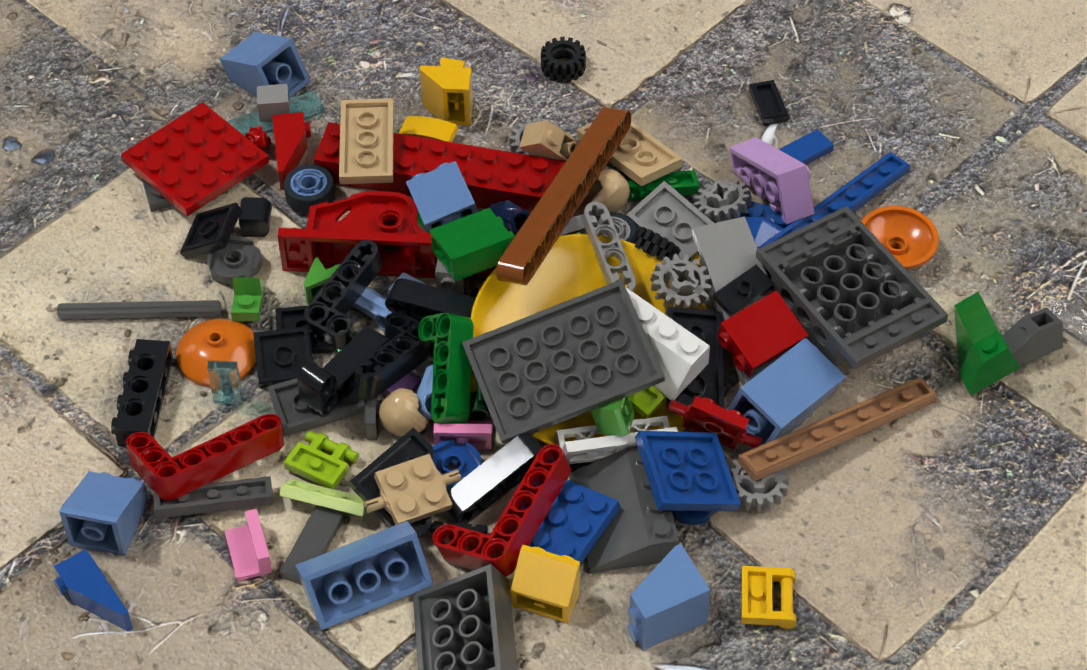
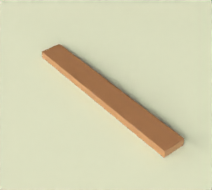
(836, 429)

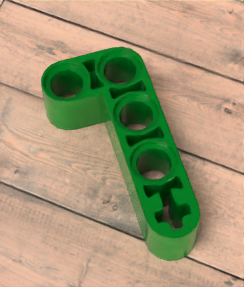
(450, 367)

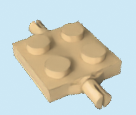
(413, 490)

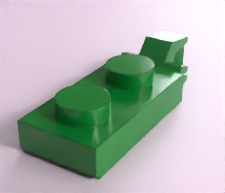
(683, 182)

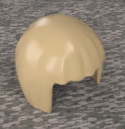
(610, 190)
(400, 412)

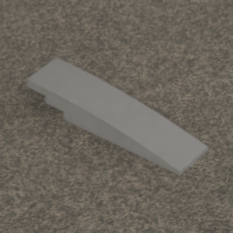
(727, 253)

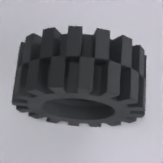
(563, 69)
(654, 244)

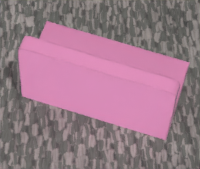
(475, 433)
(248, 548)

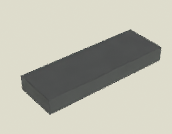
(313, 539)

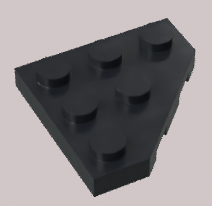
(406, 448)

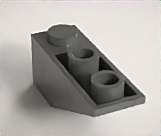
(1035, 336)

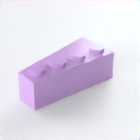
(774, 177)

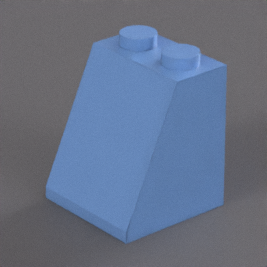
(265, 61)
(441, 195)
(104, 512)
(668, 601)

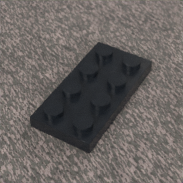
(710, 380)

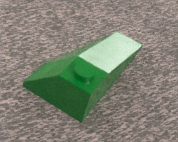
(980, 346)

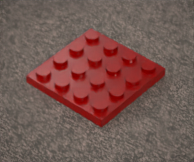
(194, 158)

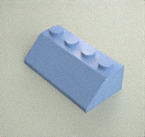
(364, 575)

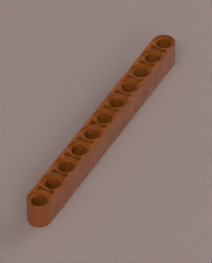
(563, 197)

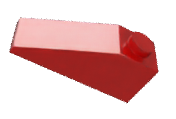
(290, 142)

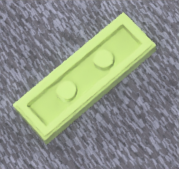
(323, 497)

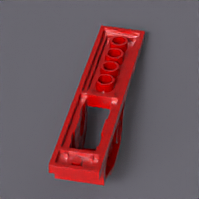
(373, 216)

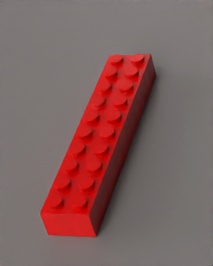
(487, 172)

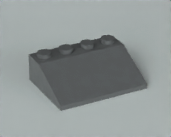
(638, 530)
(466, 623)

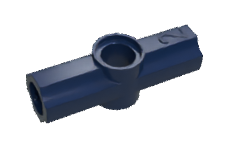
(511, 214)

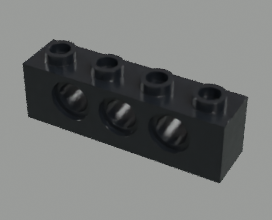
(143, 389)

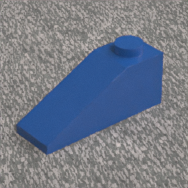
(90, 590)

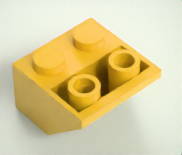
(447, 93)
(546, 583)

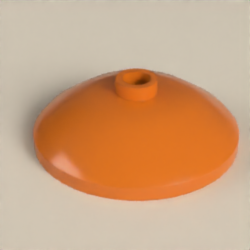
(904, 233)
(215, 342)

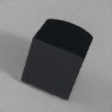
(255, 216)

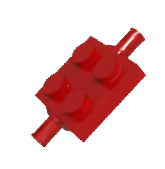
(708, 417)

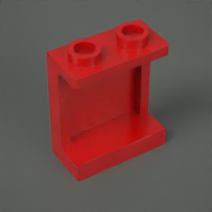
(760, 333)

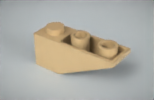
(547, 141)

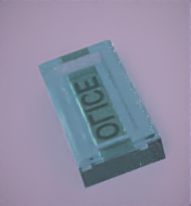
(225, 382)

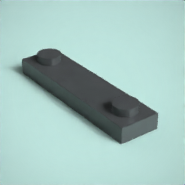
(218, 497)

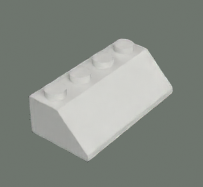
(676, 349)

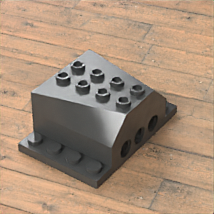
(848, 290)

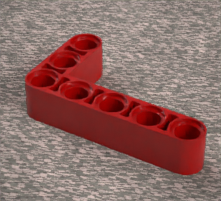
(206, 462)
(517, 523)

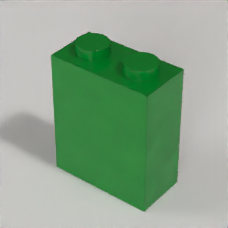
(470, 243)

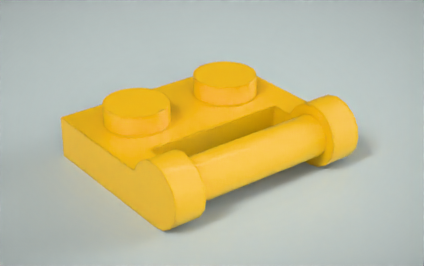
(757, 596)

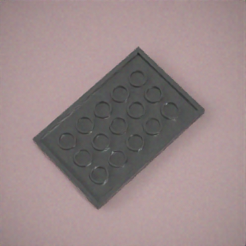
(563, 361)

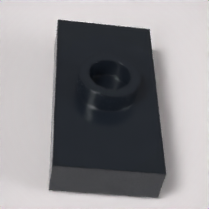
(743, 290)

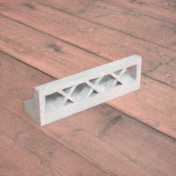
(594, 449)

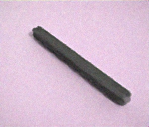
(149, 309)

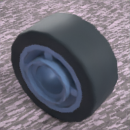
(308, 187)

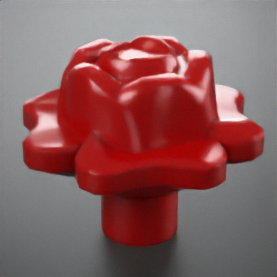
(258, 137)

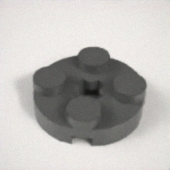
(247, 266)

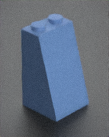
(787, 391)

